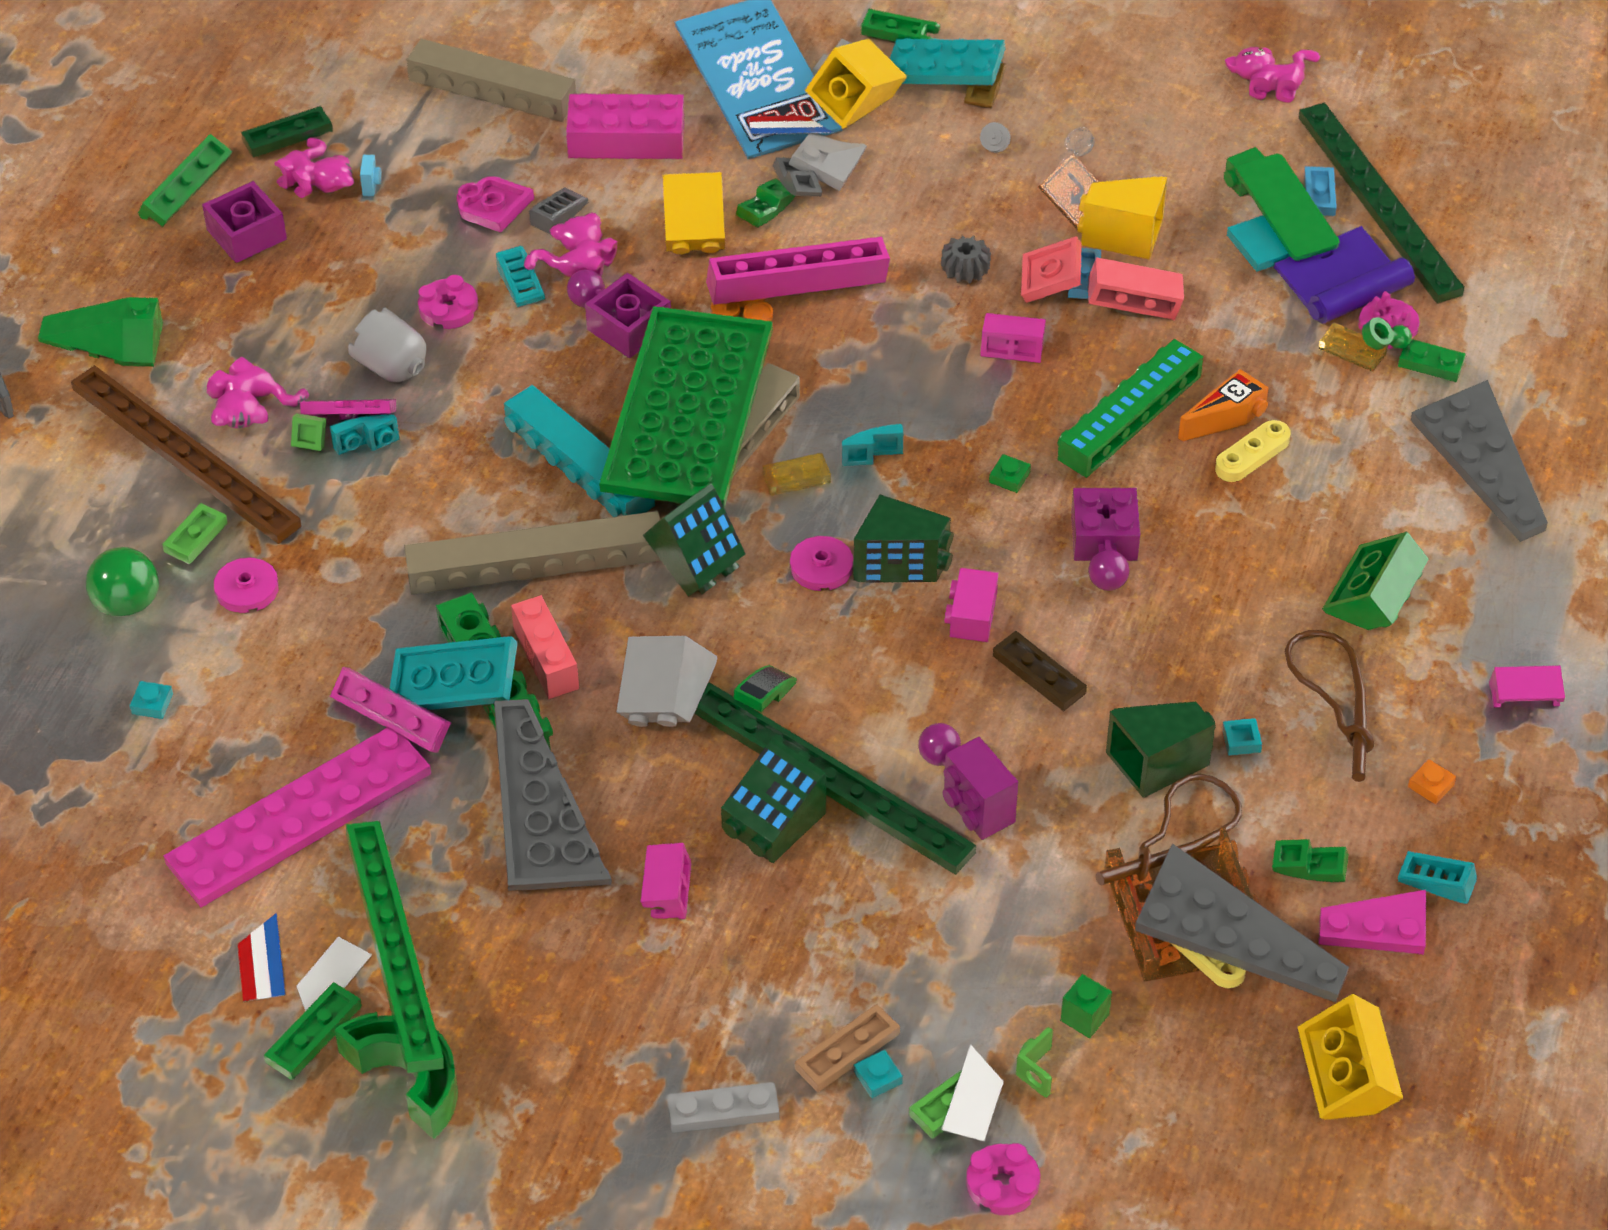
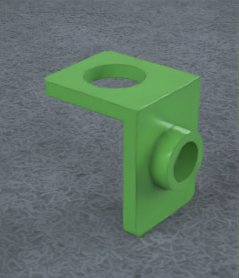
(1029, 1054)

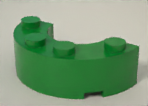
(373, 1042)

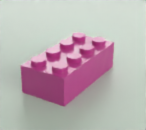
(625, 126)

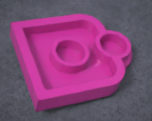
(493, 202)

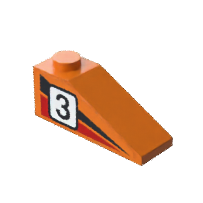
(1226, 407)

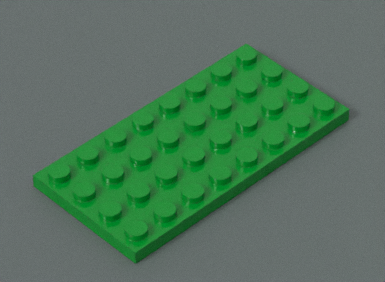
(686, 405)

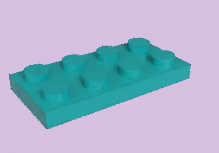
(948, 60)
(455, 673)

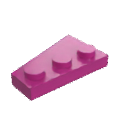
(348, 408)
(1380, 923)

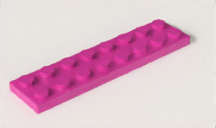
(296, 815)

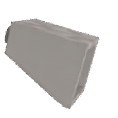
(663, 679)

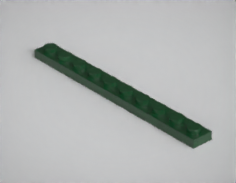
(1381, 203)
(842, 782)

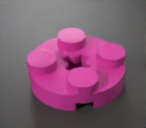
(453, 289)
(1007, 1160)

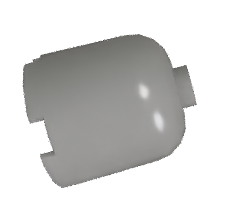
(388, 346)

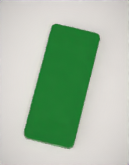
(1287, 207)

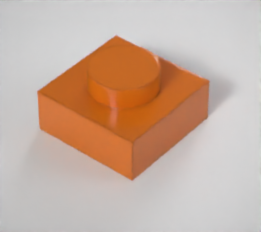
(1432, 781)

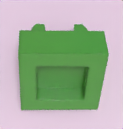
(308, 432)

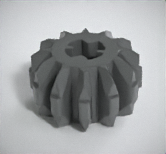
(965, 259)

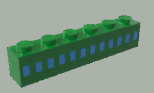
(1129, 408)

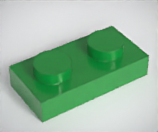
(1432, 360)

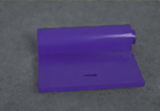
(1345, 276)

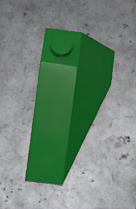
(115, 329)

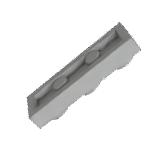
(723, 1107)

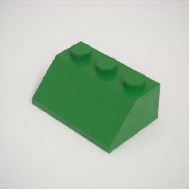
(1377, 582)

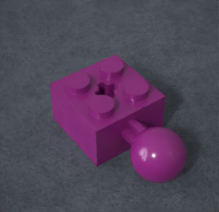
(618, 312)
(1106, 533)
(973, 779)

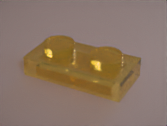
(1351, 347)
(796, 474)

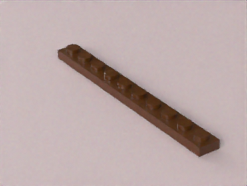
(187, 454)

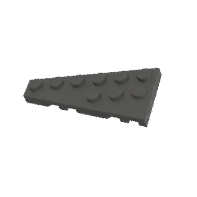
(1478, 445)
(541, 819)
(1219, 921)

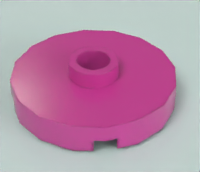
(821, 563)
(246, 585)

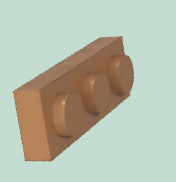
(847, 1047)

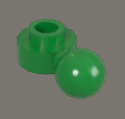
(1379, 334)

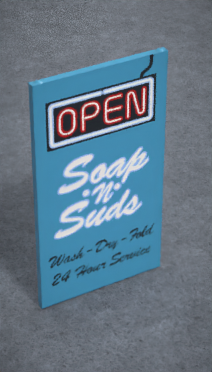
(753, 71)

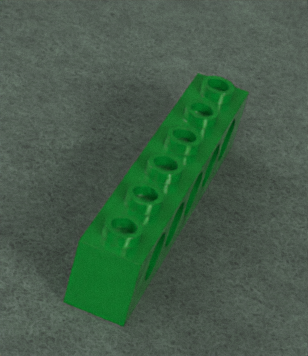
(466, 621)

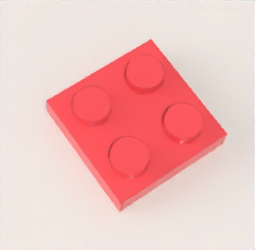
(1051, 269)

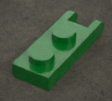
(895, 26)

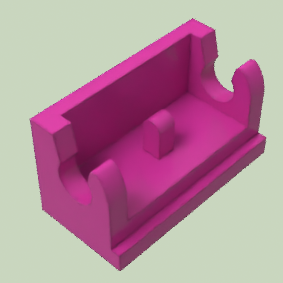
(1013, 337)
(1527, 684)
(666, 880)

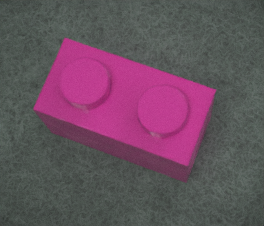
(972, 605)

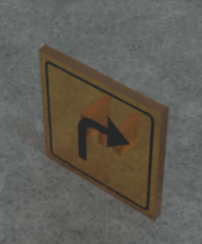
(1066, 188)

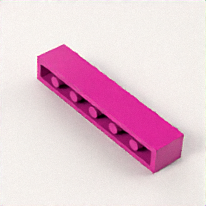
(797, 270)

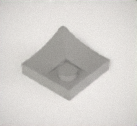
(828, 158)

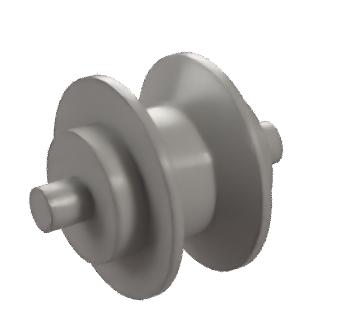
(995, 137)

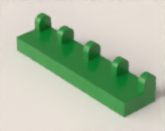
(185, 180)

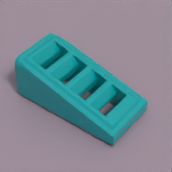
(511, 261)
(1449, 888)

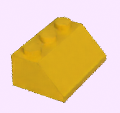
(1349, 1060)

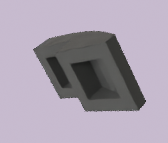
(796, 181)

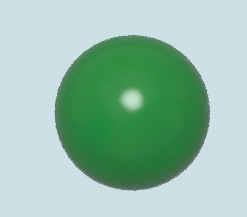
(121, 581)

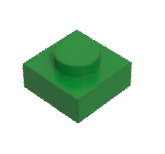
(1010, 473)

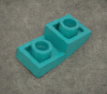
(370, 430)

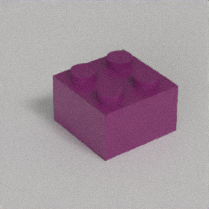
(244, 221)

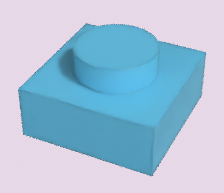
(369, 175)

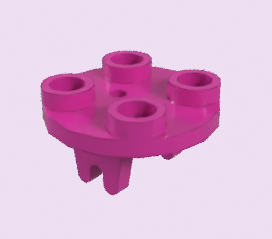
(1392, 311)

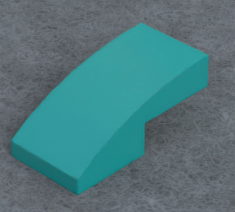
(881, 440)

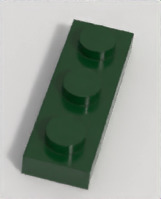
(286, 131)

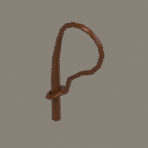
(1361, 739)
(1147, 861)

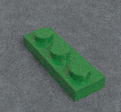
(312, 1031)

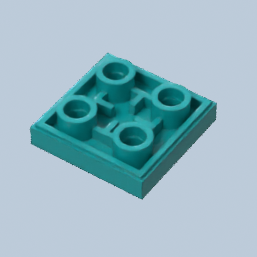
(1257, 243)

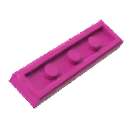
(390, 709)

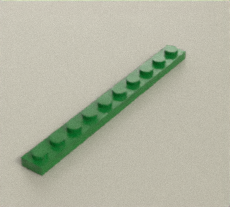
(394, 948)

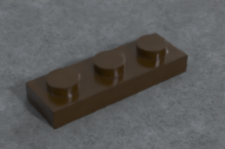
(1039, 670)

